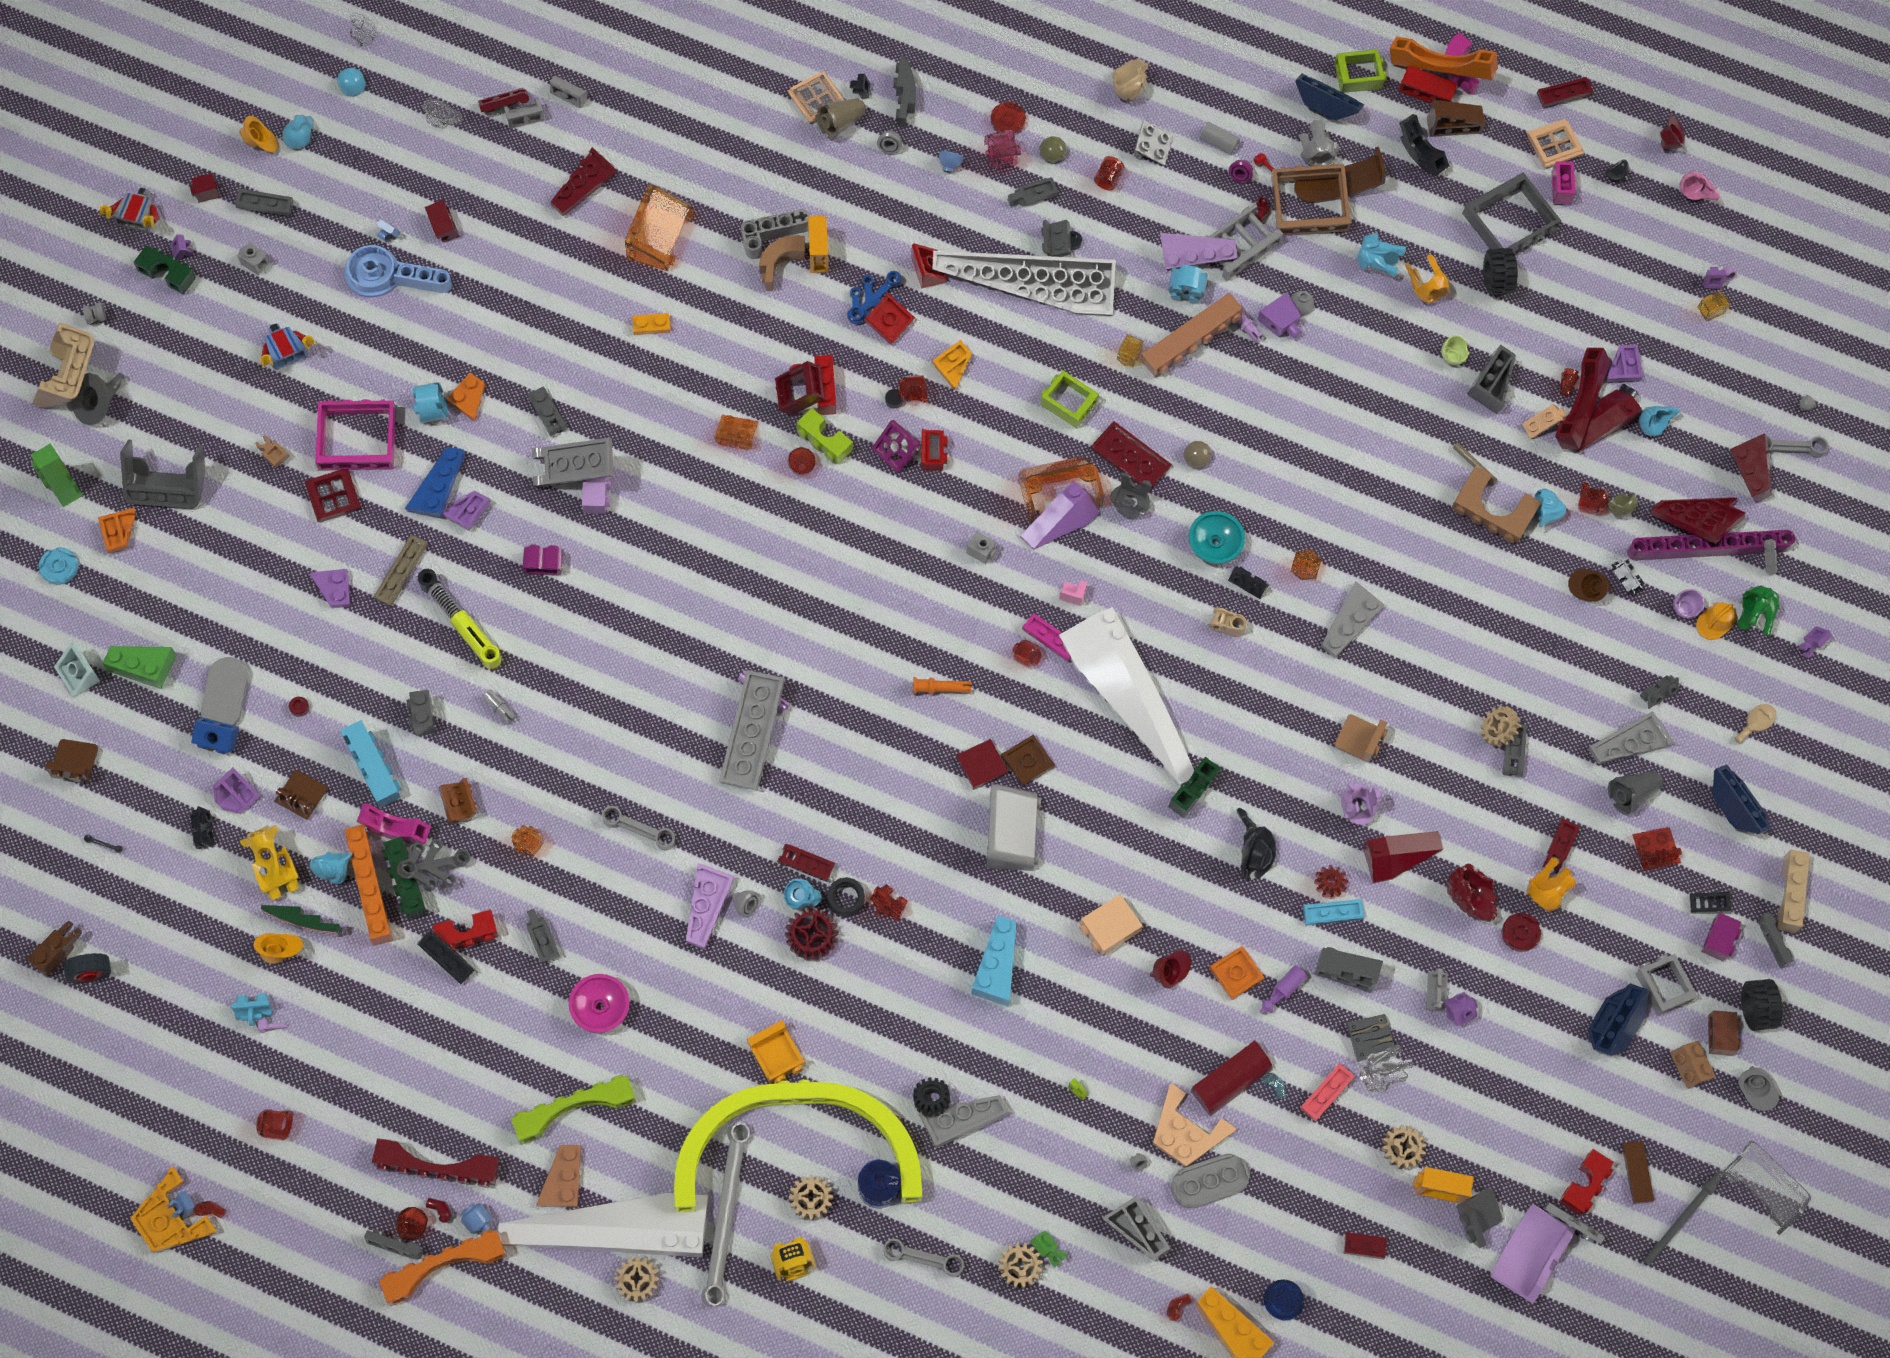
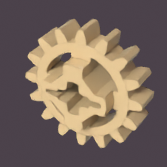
(1500, 726)
(1411, 1149)
(802, 1197)
(1029, 1264)
(646, 1279)

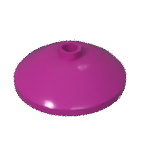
(594, 991)

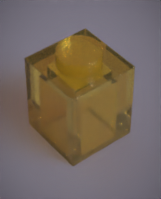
(1713, 305)
(1129, 350)

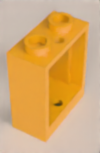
(818, 243)
(1443, 1185)

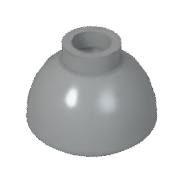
(889, 142)
(1303, 301)
(746, 902)

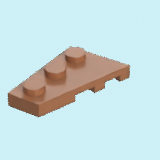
(562, 1182)

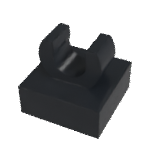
(861, 86)

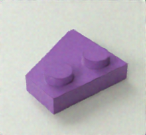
(1626, 365)
(467, 510)
(333, 586)

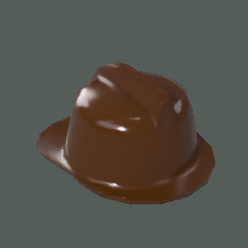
(1588, 585)

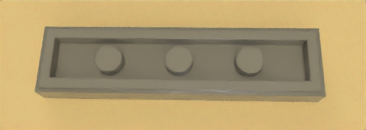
(400, 571)

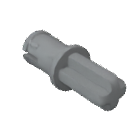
(499, 706)

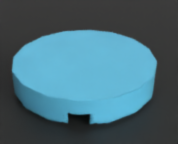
(58, 566)

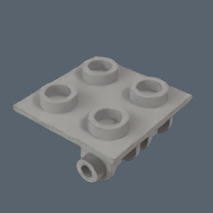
(1153, 143)

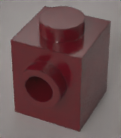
(204, 187)

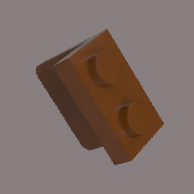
(73, 760)

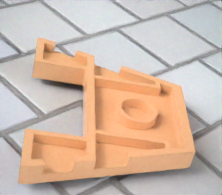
(1180, 1136)

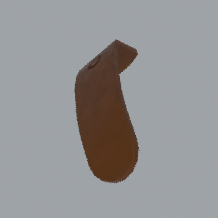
(1359, 178)

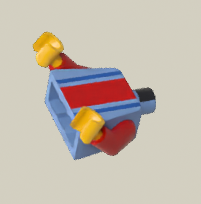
(284, 347)

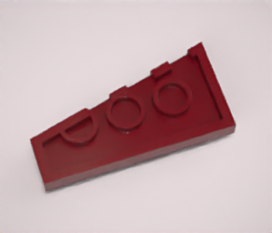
(587, 178)

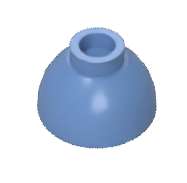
(950, 160)

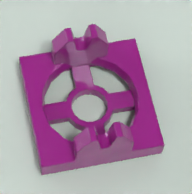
(886, 437)

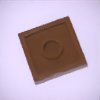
(1028, 760)

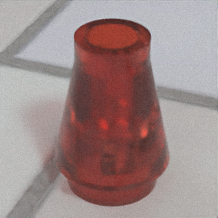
(1568, 381)

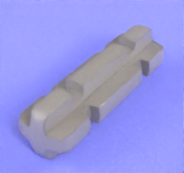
(1770, 556)

